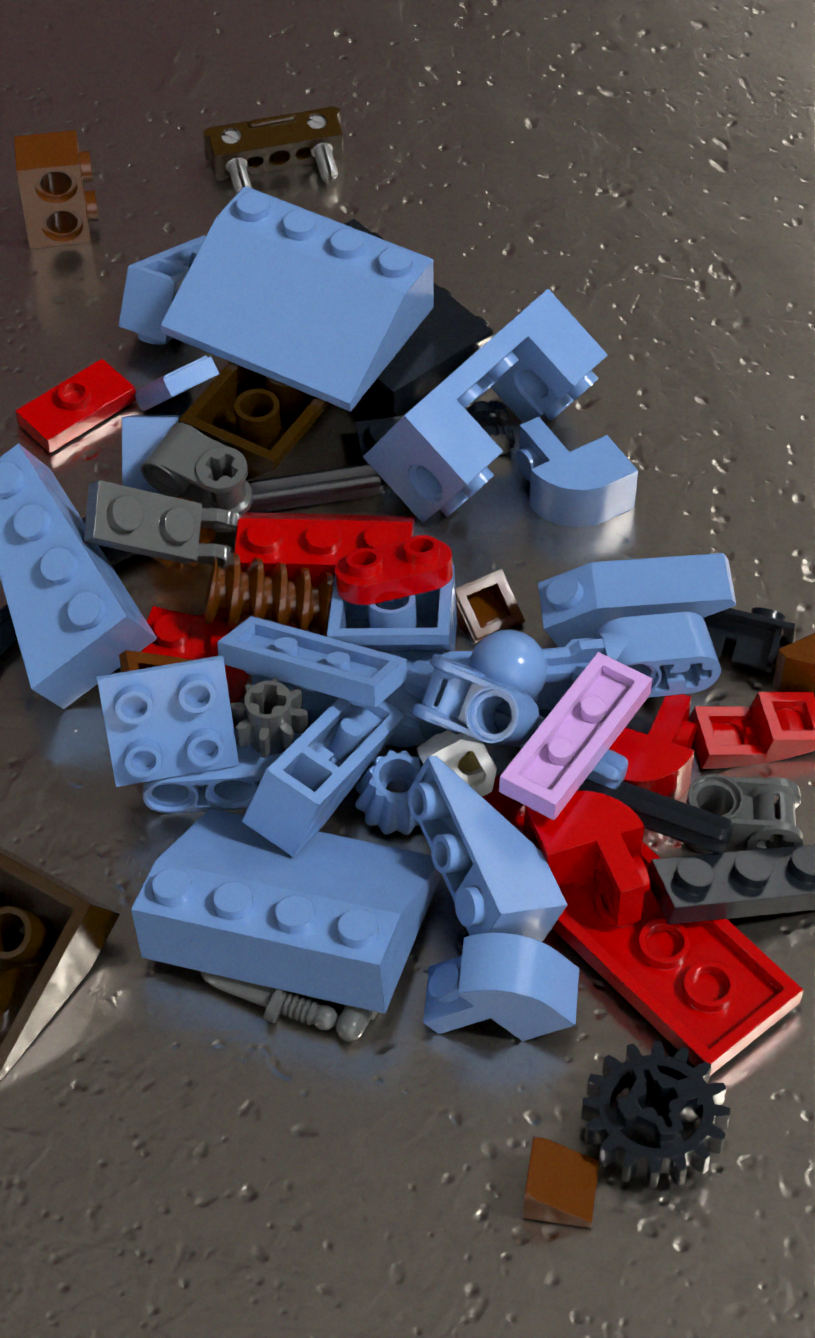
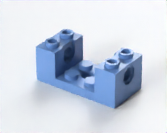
(440, 451)

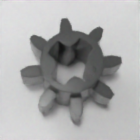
(269, 717)

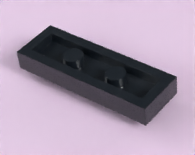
(734, 884)

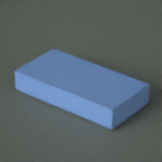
(176, 382)

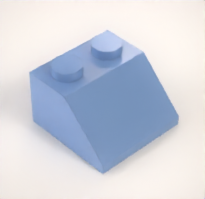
(402, 624)

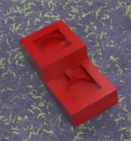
(767, 731)

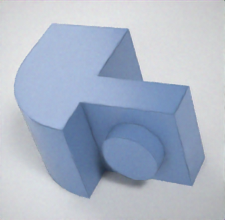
(575, 485)
(505, 979)

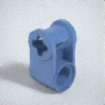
(467, 700)

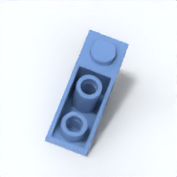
(487, 863)

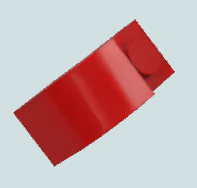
(664, 756)
(595, 839)

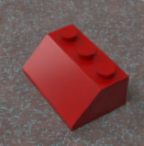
(314, 539)

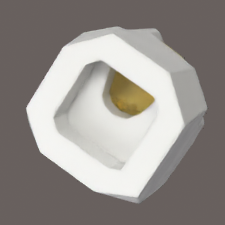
(465, 756)

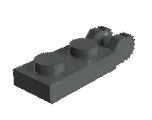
(154, 524)

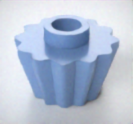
(376, 792)

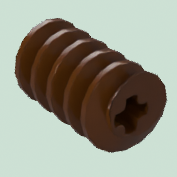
(268, 596)

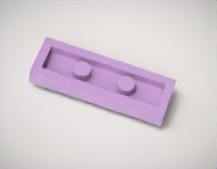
(575, 735)

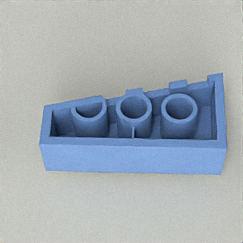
(59, 590)

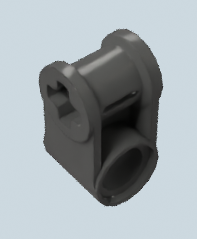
(199, 469)
(751, 809)

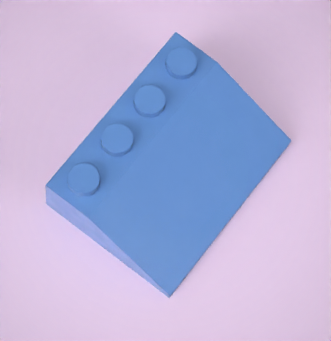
(300, 298)
(307, 924)

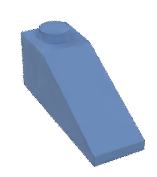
(152, 288)
(598, 592)
(318, 772)

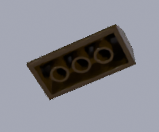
(253, 416)

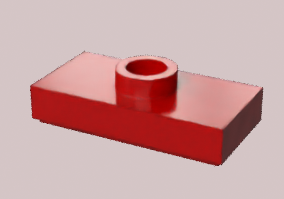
(76, 405)

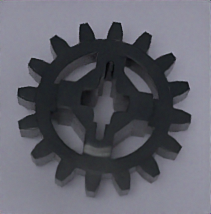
(639, 1134)

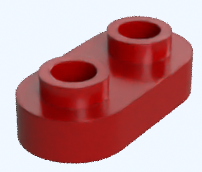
(394, 570)

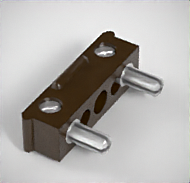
(275, 145)

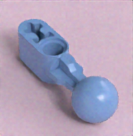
(666, 647)

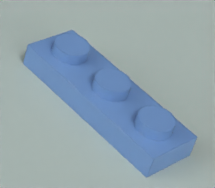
(313, 661)

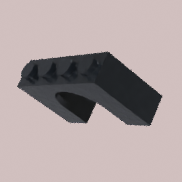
(430, 354)

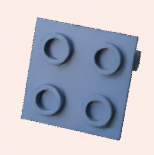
(168, 720)

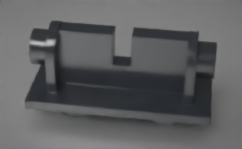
(755, 634)

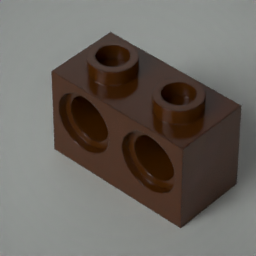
(53, 189)

